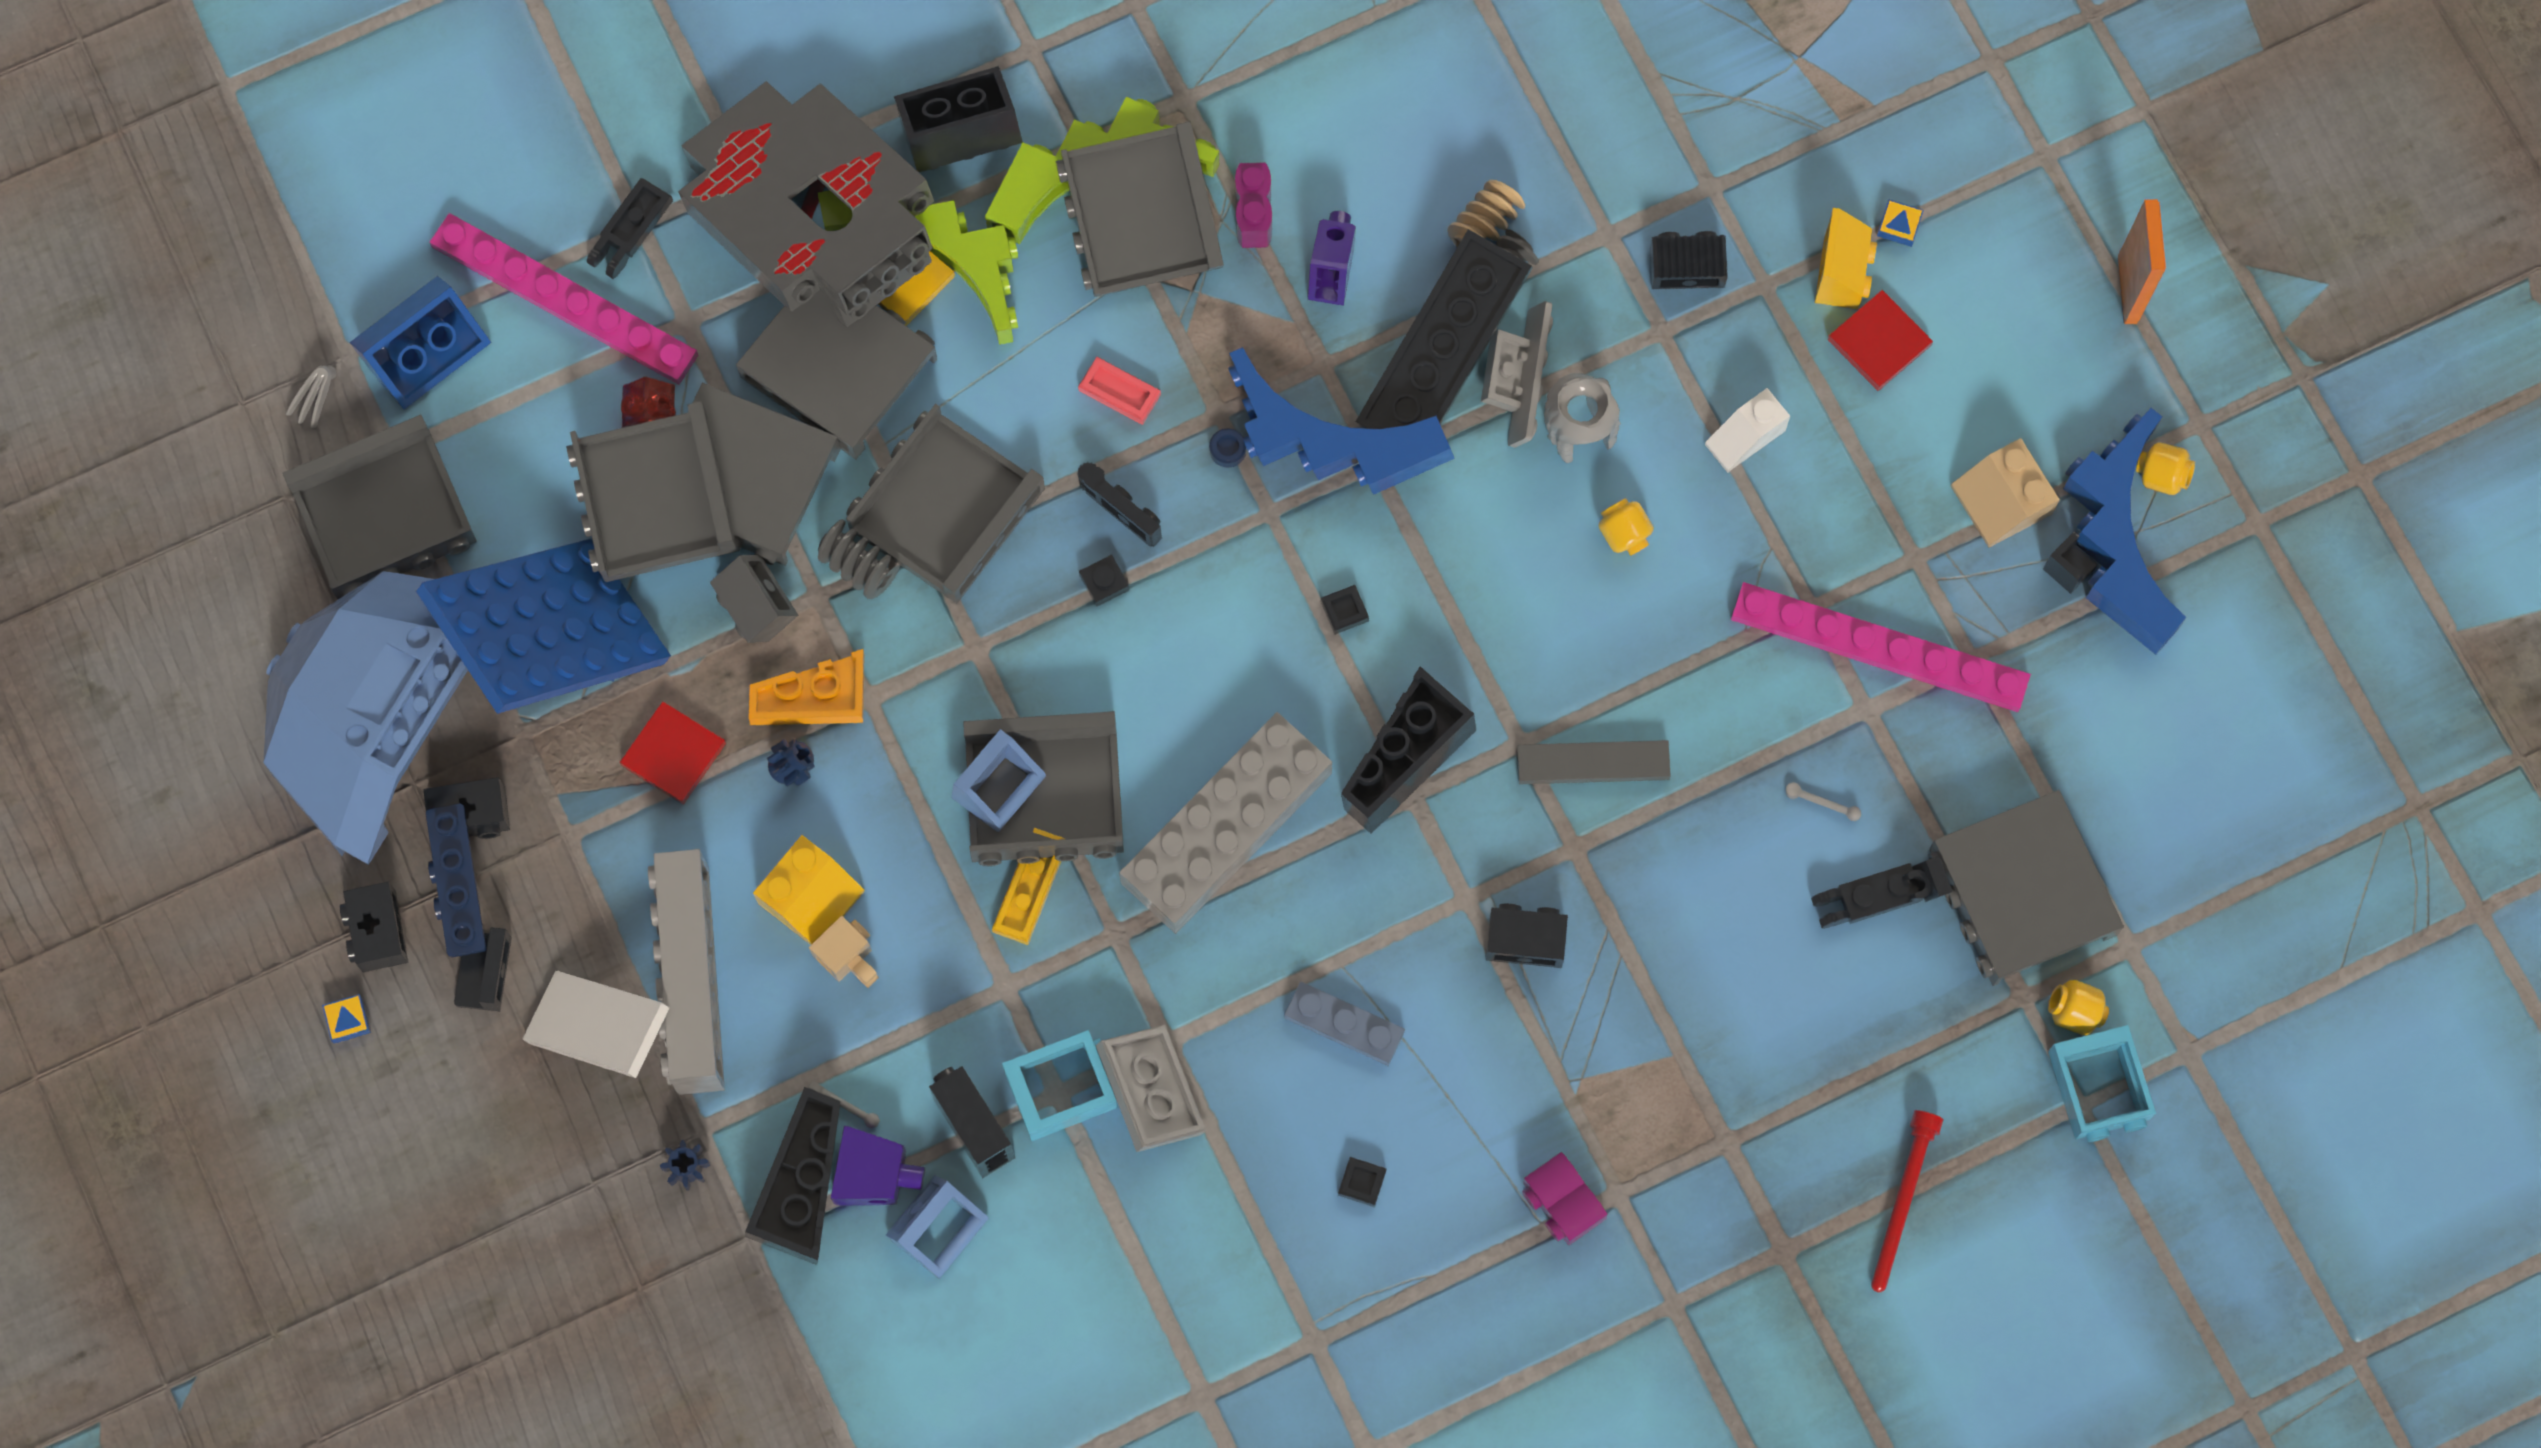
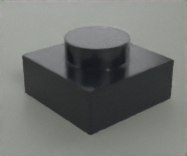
(1104, 580)

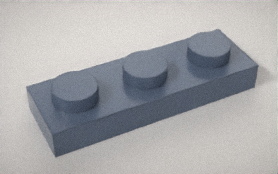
(1344, 1023)

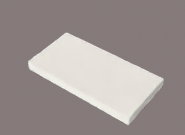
(596, 1023)

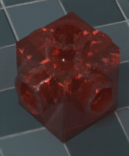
(647, 401)

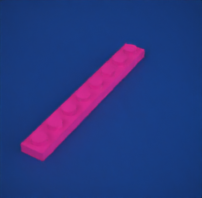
(564, 298)
(1881, 647)

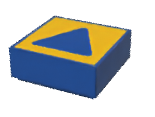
(1900, 223)
(346, 1018)

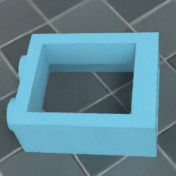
(2091, 1045)
(1039, 1128)

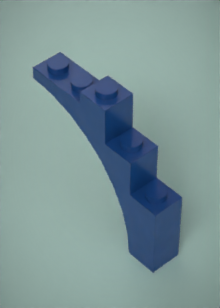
(1382, 454)
(2122, 583)

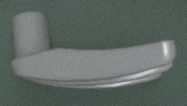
(318, 384)

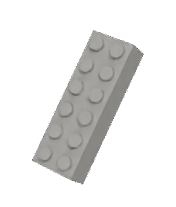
(1226, 822)
(688, 972)

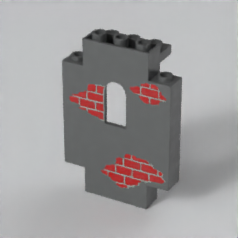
(772, 151)

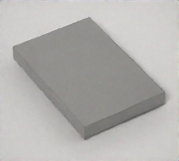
(1150, 1088)

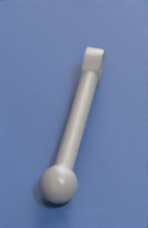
(1794, 791)
(871, 1120)

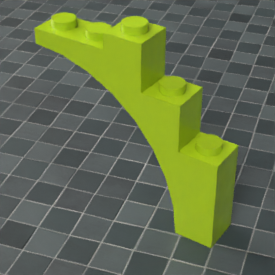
(1033, 175)
(977, 256)

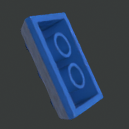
(420, 342)

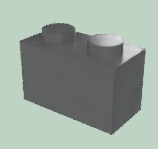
(753, 599)

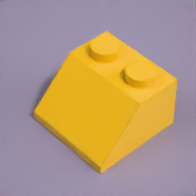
(1844, 261)
(807, 890)

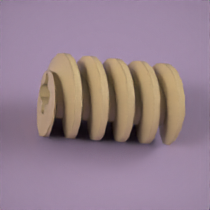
(1487, 212)

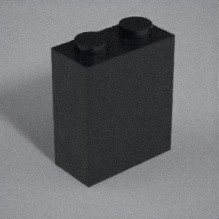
(971, 1120)

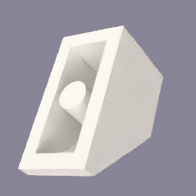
(1748, 430)

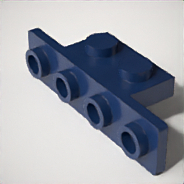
(455, 881)

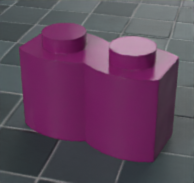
(1253, 205)
(1564, 1199)

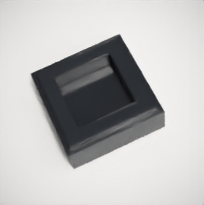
(1344, 609)
(1362, 1182)

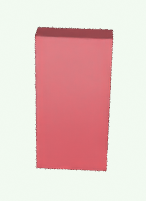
(1119, 390)

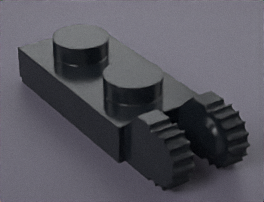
(630, 226)
(1119, 505)
(1868, 896)

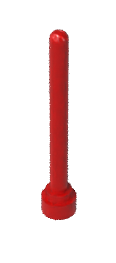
(1925, 1127)

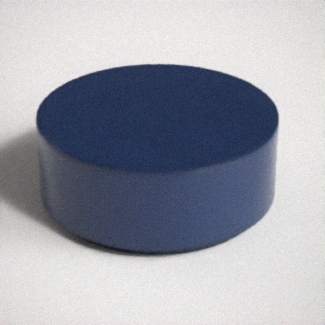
(1227, 448)

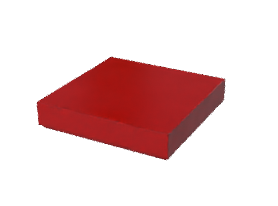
(1880, 340)
(673, 752)

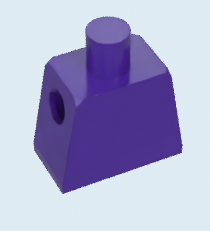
(1335, 252)
(872, 1170)

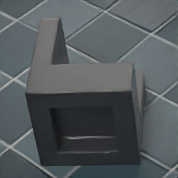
(2069, 564)

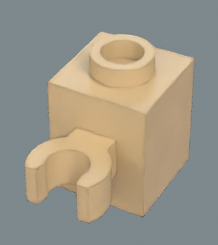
(843, 950)

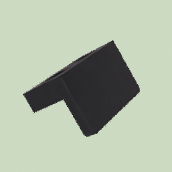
(484, 973)

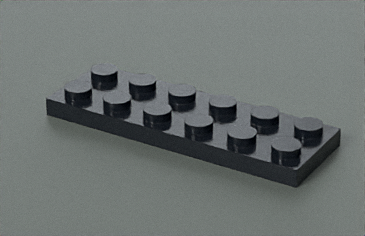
(1447, 335)

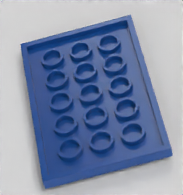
(542, 626)

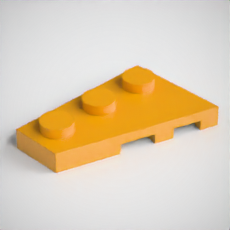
(813, 696)

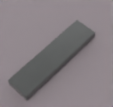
(1593, 762)

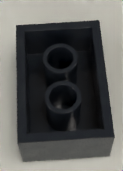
(958, 119)

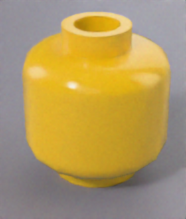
(2166, 468)
(1626, 527)
(2078, 1007)

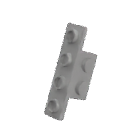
(1515, 372)

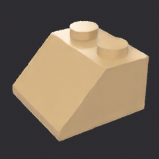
(2005, 493)

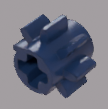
(790, 762)
(676, 1159)

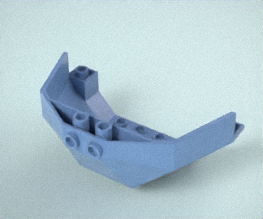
(356, 706)

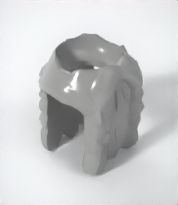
(1565, 430)

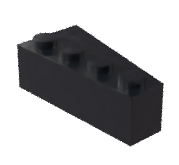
(1407, 751)
(796, 1189)

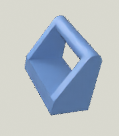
(982, 767)
(922, 1214)

